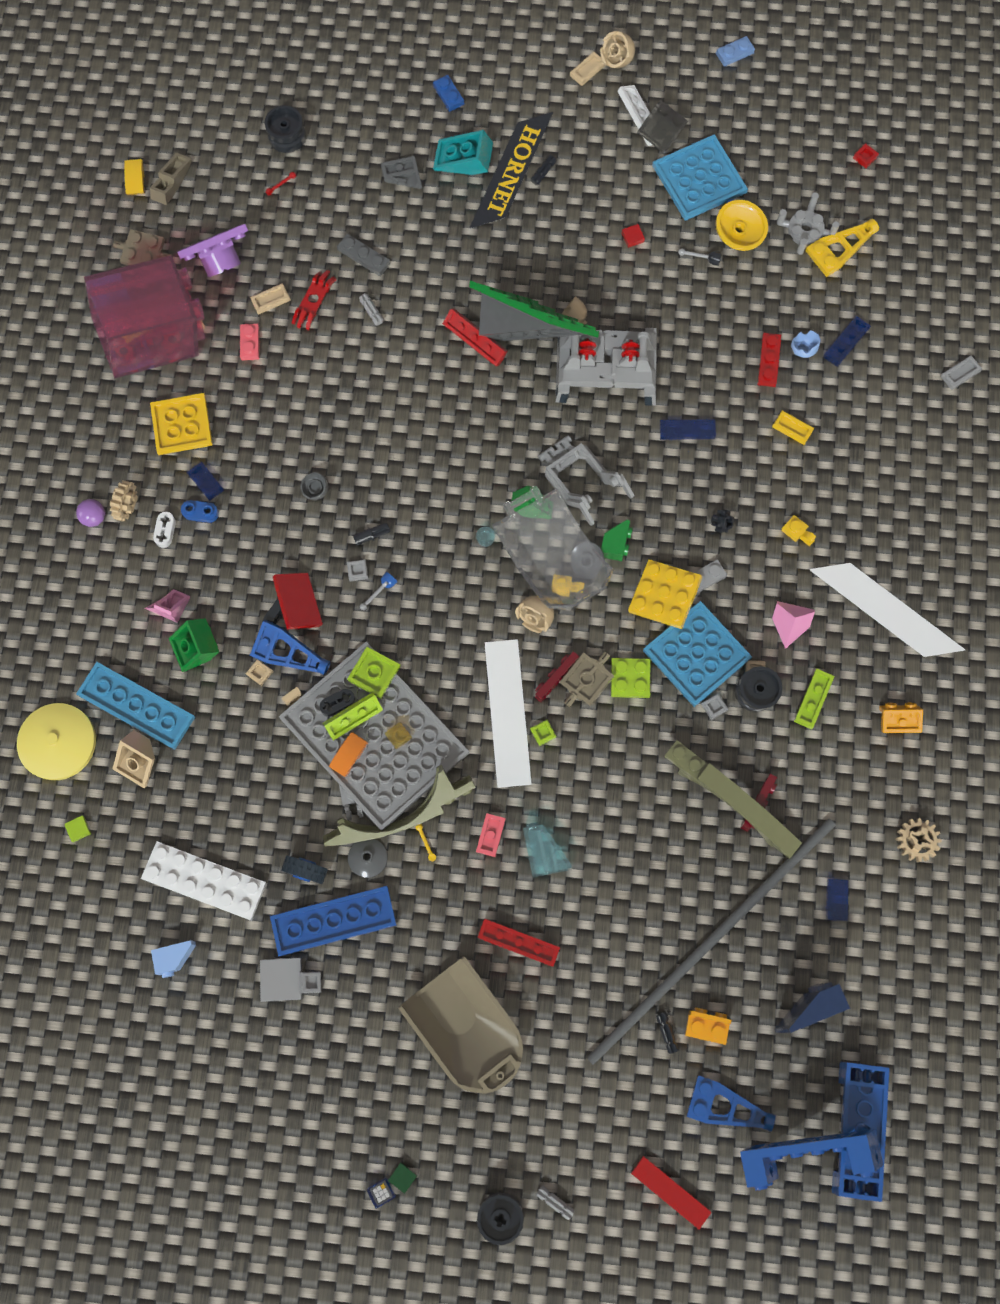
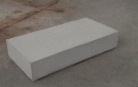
(961, 372)

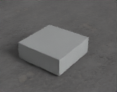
(357, 570)
(714, 706)
(309, 982)

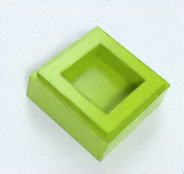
(543, 732)
(77, 828)

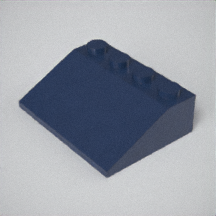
(816, 1005)

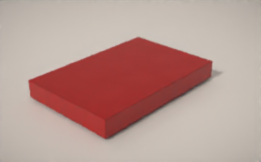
(297, 600)

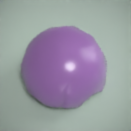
(90, 512)

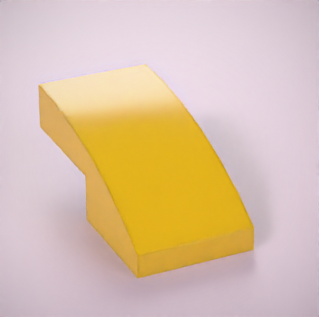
(134, 177)

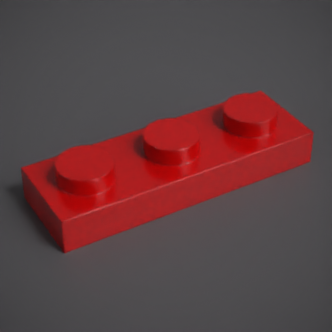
(769, 359)

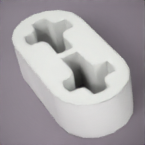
(168, 530)

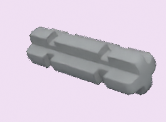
(371, 309)
(555, 1202)

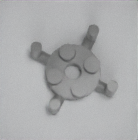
(808, 218)

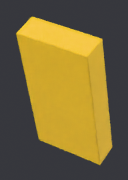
(793, 427)

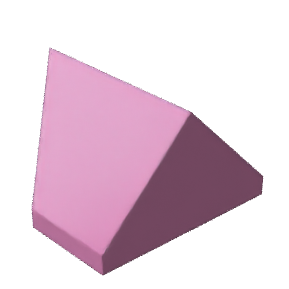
(171, 605)
(791, 621)

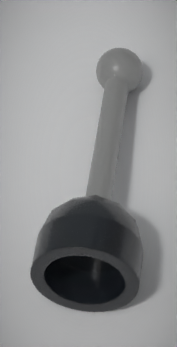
(713, 258)

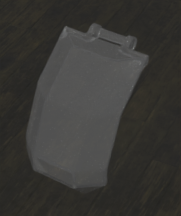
(552, 550)

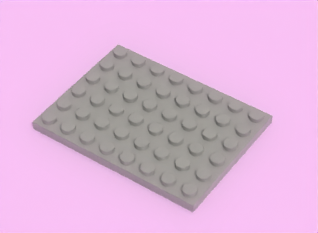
(383, 778)

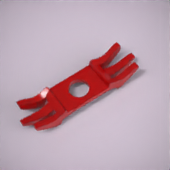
(306, 306)

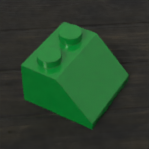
(193, 644)

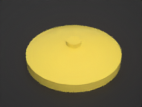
(56, 741)

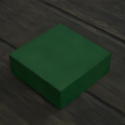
(402, 1178)

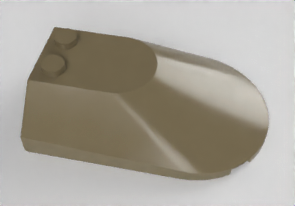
(466, 1029)

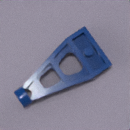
(266, 642)
(703, 1098)

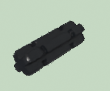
(543, 169)
(667, 1033)

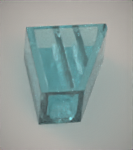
(543, 852)

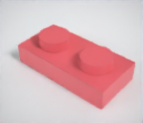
(249, 341)
(490, 835)

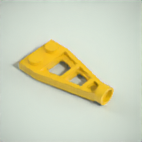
(824, 257)

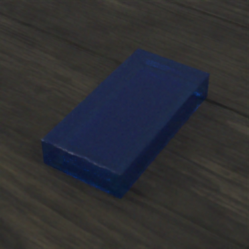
(205, 481)
(837, 900)

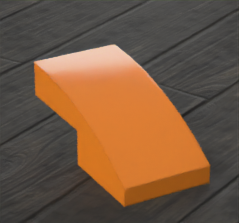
(348, 754)

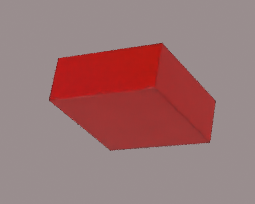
(865, 156)
(633, 235)

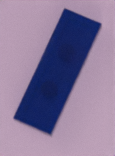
(846, 341)
(687, 429)

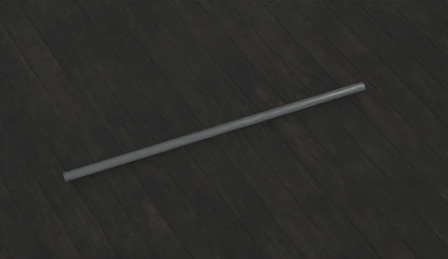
(720, 932)

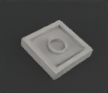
(280, 979)

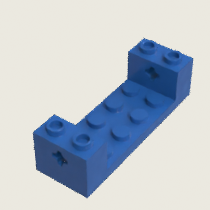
(862, 1109)
(760, 1159)

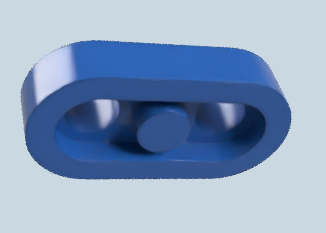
(198, 511)

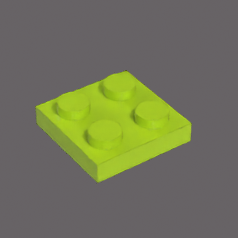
(373, 672)
(630, 678)

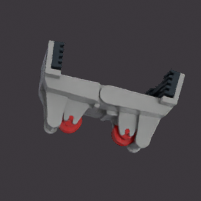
(630, 366)

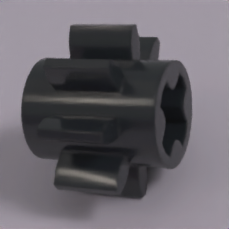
(722, 521)

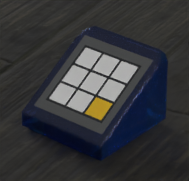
(380, 1193)

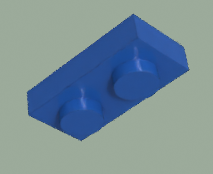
(448, 93)

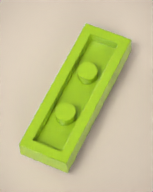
(814, 698)
(352, 716)

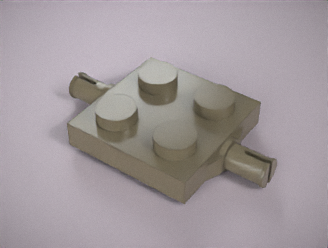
(140, 248)
(587, 679)

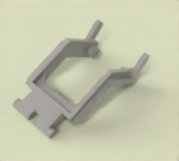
(565, 456)

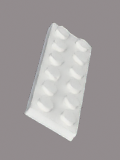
(204, 880)

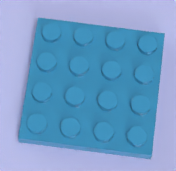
(699, 177)
(698, 654)

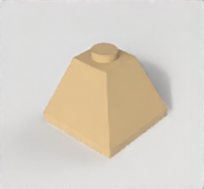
(135, 758)

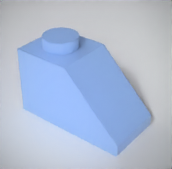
(171, 958)

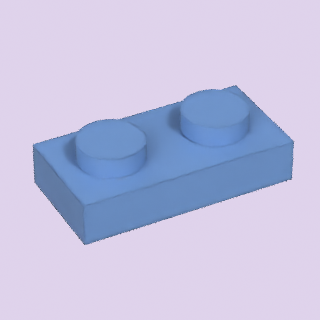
(735, 51)

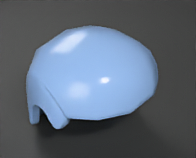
(806, 344)

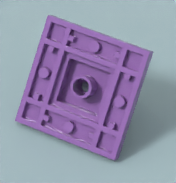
(216, 251)

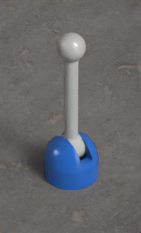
(387, 581)

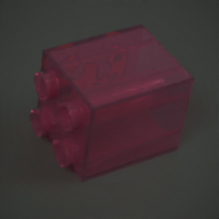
(145, 315)

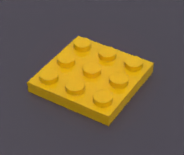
(181, 424)
(665, 594)

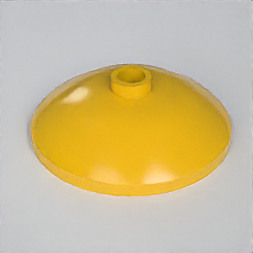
(747, 219)

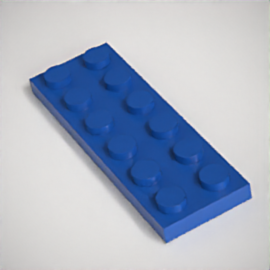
(333, 921)

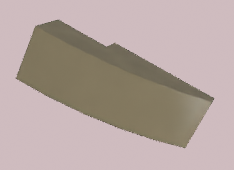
(170, 178)

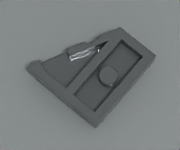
(402, 172)

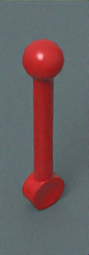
(269, 191)

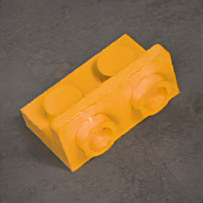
(901, 718)
(708, 1027)

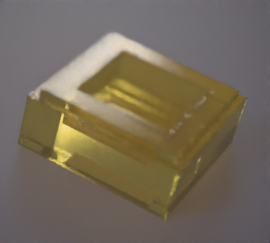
(398, 735)

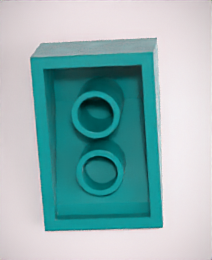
(464, 153)

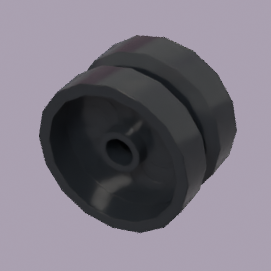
(285, 129)
(762, 679)
(498, 1231)

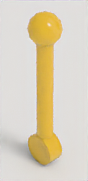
(432, 857)

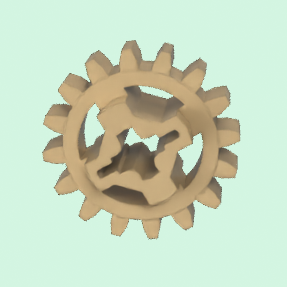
(123, 500)
(922, 832)

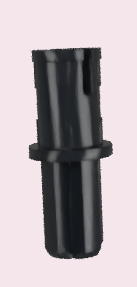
(371, 533)

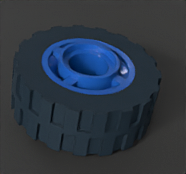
(304, 869)

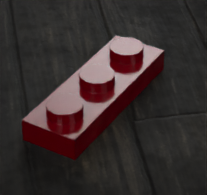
(555, 676)
(768, 787)

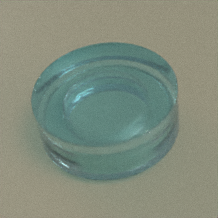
(485, 536)

